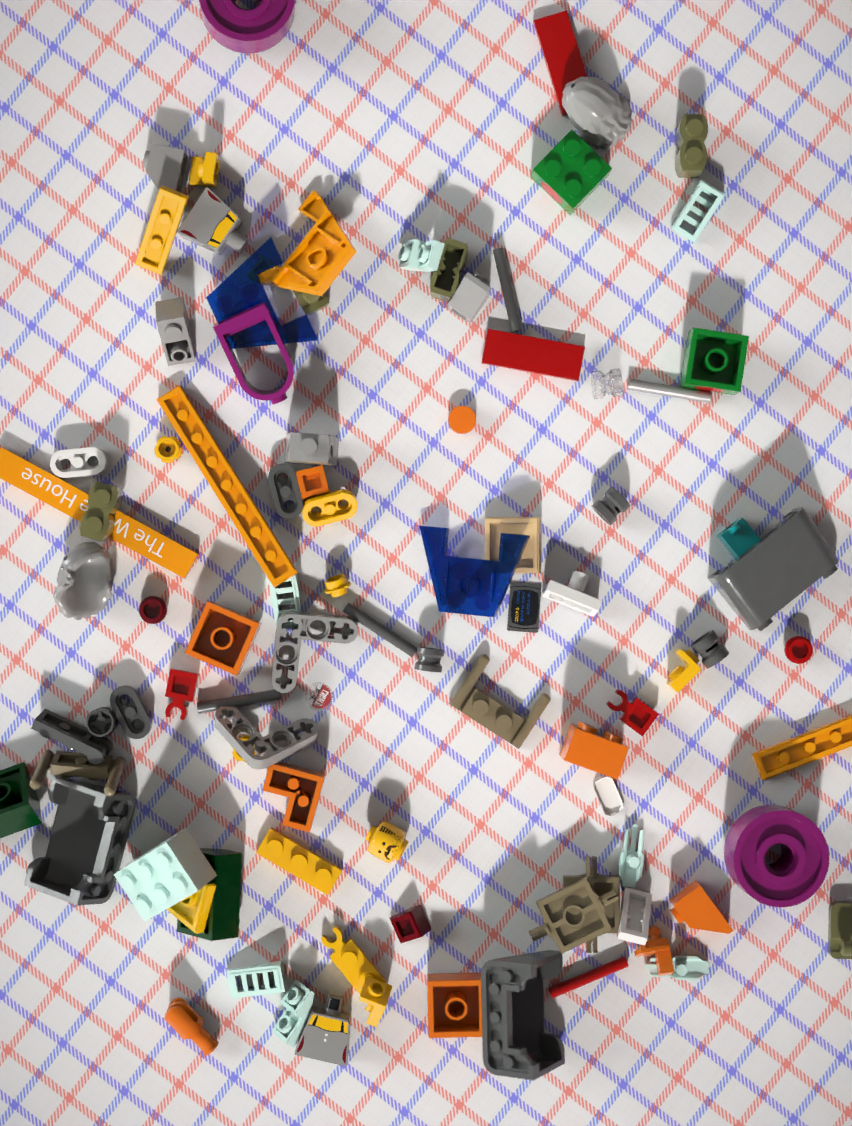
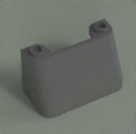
(775, 570)
(84, 843)
(515, 1016)

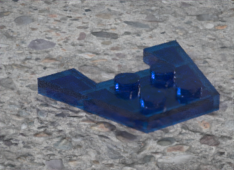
(244, 290)
(470, 583)

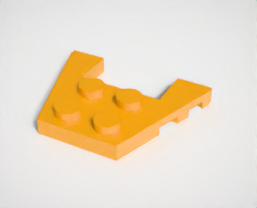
(317, 257)

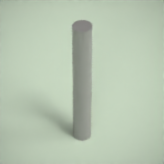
(668, 390)

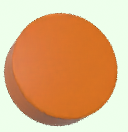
(462, 419)

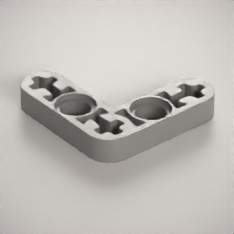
(302, 632)
(264, 745)

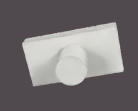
(573, 594)
(634, 916)

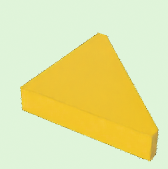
(195, 908)

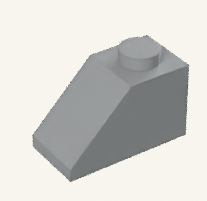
(165, 166)

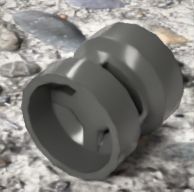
(610, 506)
(709, 654)
(99, 725)

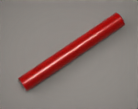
(588, 977)

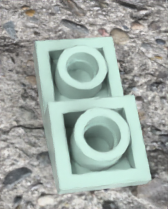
(420, 255)
(298, 1006)

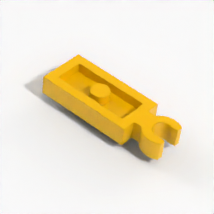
(351, 960)

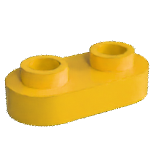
(330, 509)

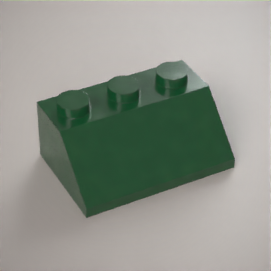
(18, 801)
(225, 907)

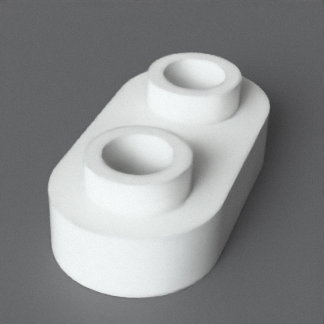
(79, 462)

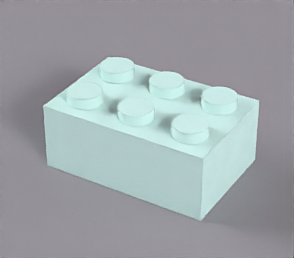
(165, 875)

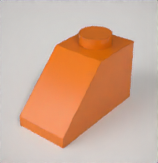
(698, 910)

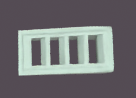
(713, 192)
(275, 602)
(275, 967)

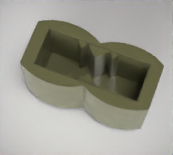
(690, 141)
(452, 263)
(99, 519)

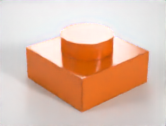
(312, 482)

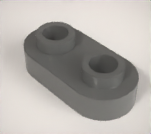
(283, 492)
(128, 713)

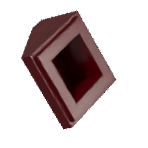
(410, 924)

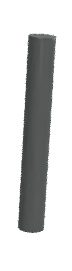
(507, 289)
(380, 629)
(238, 701)

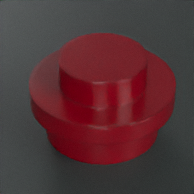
(153, 609)

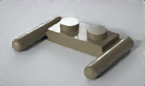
(492, 713)
(77, 765)

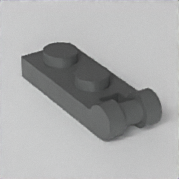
(72, 736)

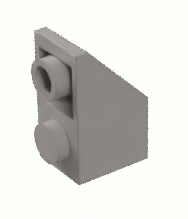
(470, 297)
(175, 331)

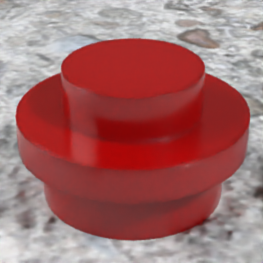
(798, 649)

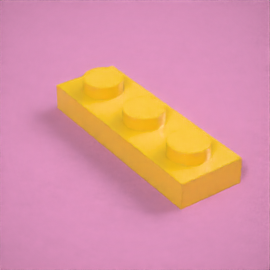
(161, 229)
(299, 861)

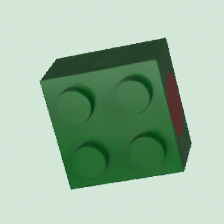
(570, 172)
(714, 361)

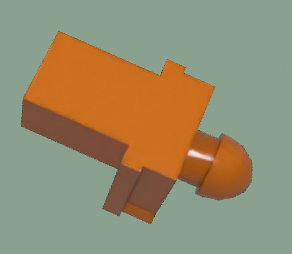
(660, 949)

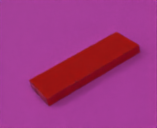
(559, 52)
(533, 355)

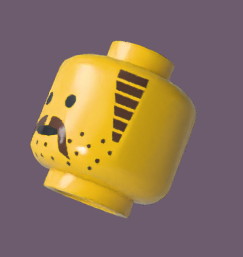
(386, 842)

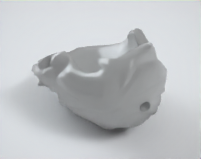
(596, 111)
(83, 581)

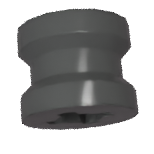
(429, 659)

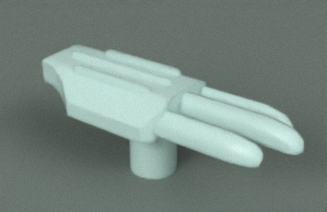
(631, 860)
(685, 967)

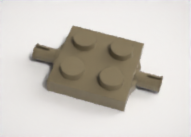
(601, 885)
(574, 915)

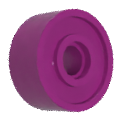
(247, 29)
(796, 872)

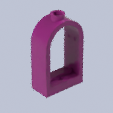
(240, 322)

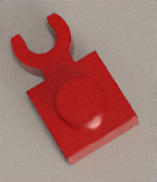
(181, 688)
(635, 714)

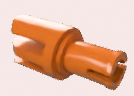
(189, 1025)

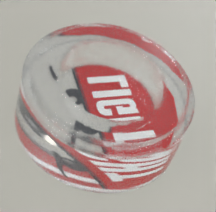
(318, 696)

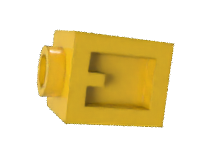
(205, 170)
(682, 675)
(376, 996)

